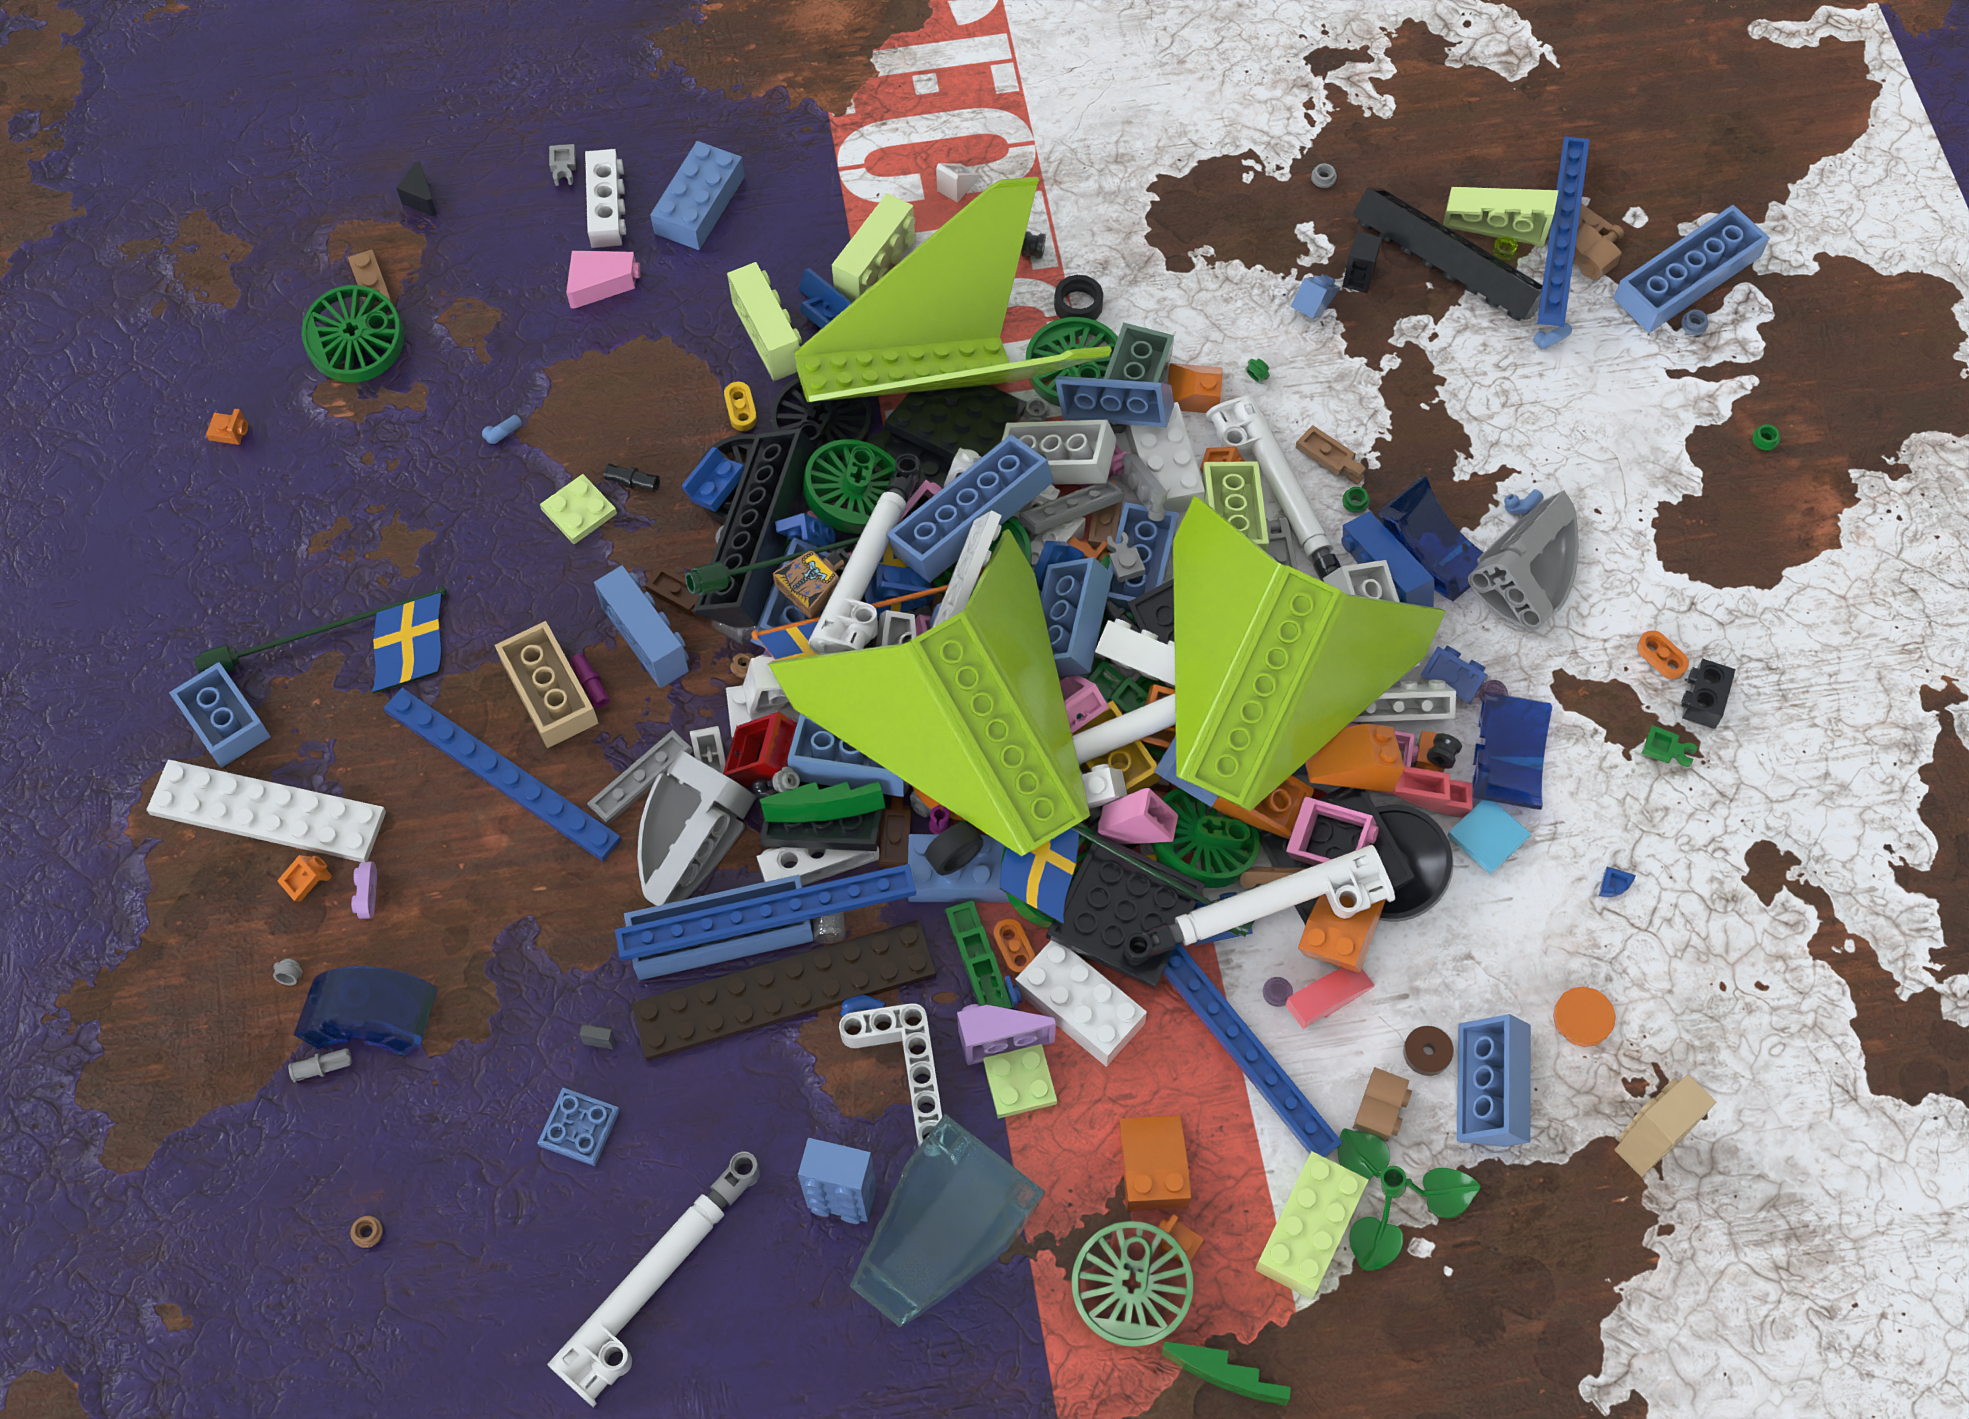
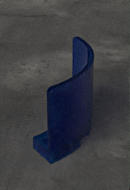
(1431, 538)
(1511, 750)
(369, 1004)

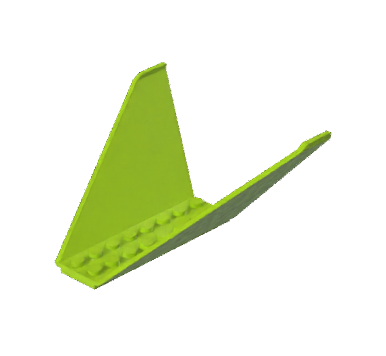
(936, 312)
(1272, 659)
(962, 709)

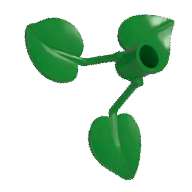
(1379, 1243)

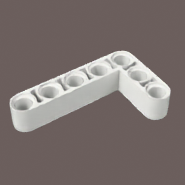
(915, 1064)

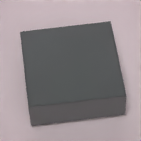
(597, 1037)

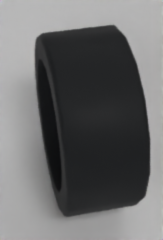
(1078, 283)
(954, 848)

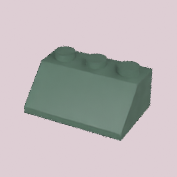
(1140, 355)

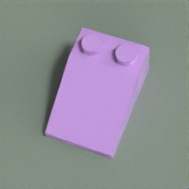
(999, 1030)

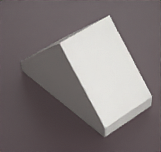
(954, 180)
(709, 747)

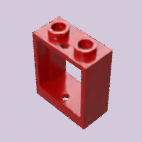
(775, 733)

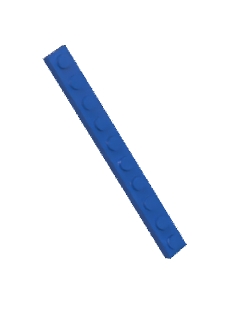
(1563, 232)
(503, 775)
(765, 912)
(1250, 1054)

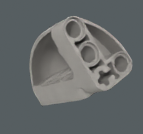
(1531, 564)
(687, 828)

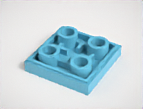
(1489, 835)

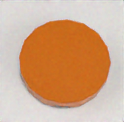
(1584, 1016)

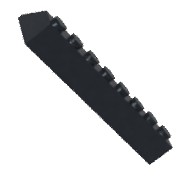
(1449, 252)
(765, 494)

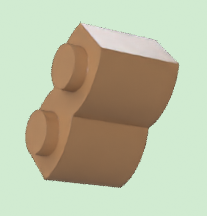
(1593, 253)
(1382, 1104)

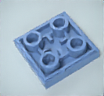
(578, 1126)

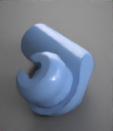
(1558, 334)
(495, 434)
(1523, 506)

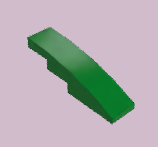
(1115, 687)
(811, 804)
(977, 956)
(1213, 1367)

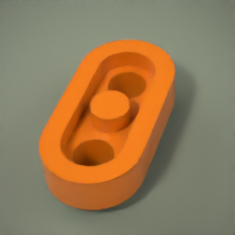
(1664, 654)
(1013, 949)

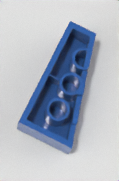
(1371, 542)

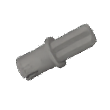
(319, 1065)

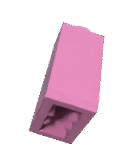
(600, 275)
(1138, 819)

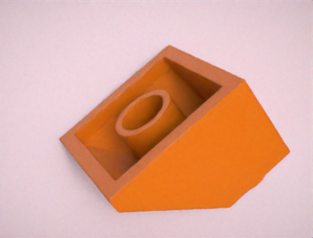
(1195, 386)

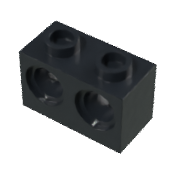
(1361, 262)
(1713, 694)

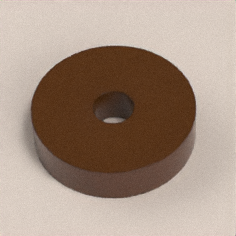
(1420, 1061)

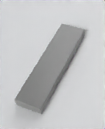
(1071, 507)
(637, 778)

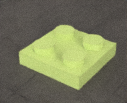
(578, 509)
(1019, 1081)

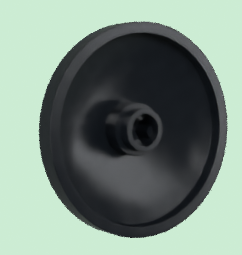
(1428, 856)

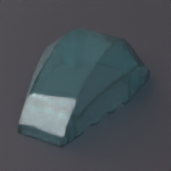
(943, 1223)

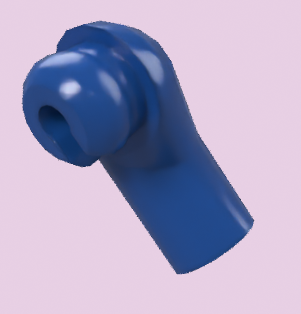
(860, 1003)

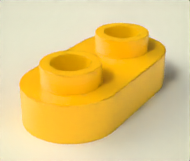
(740, 408)

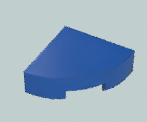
(1615, 882)

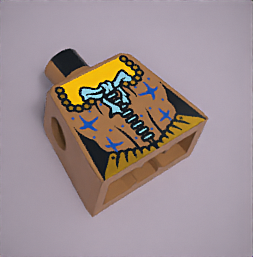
(809, 581)

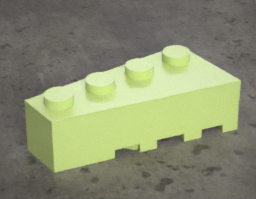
(1502, 212)

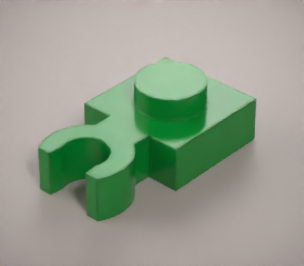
(1664, 746)

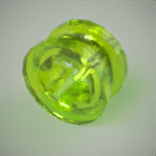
(1508, 242)

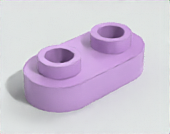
(366, 881)

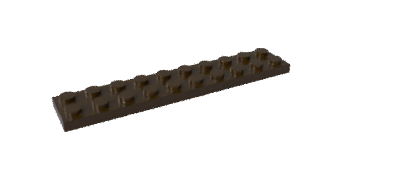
(782, 990)

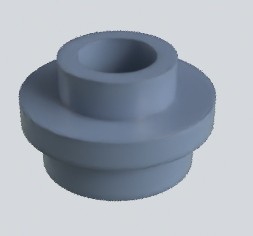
(1697, 317)

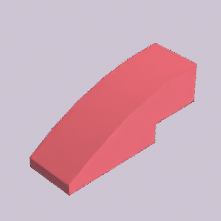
(1435, 791)
(1327, 995)

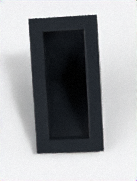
(415, 191)

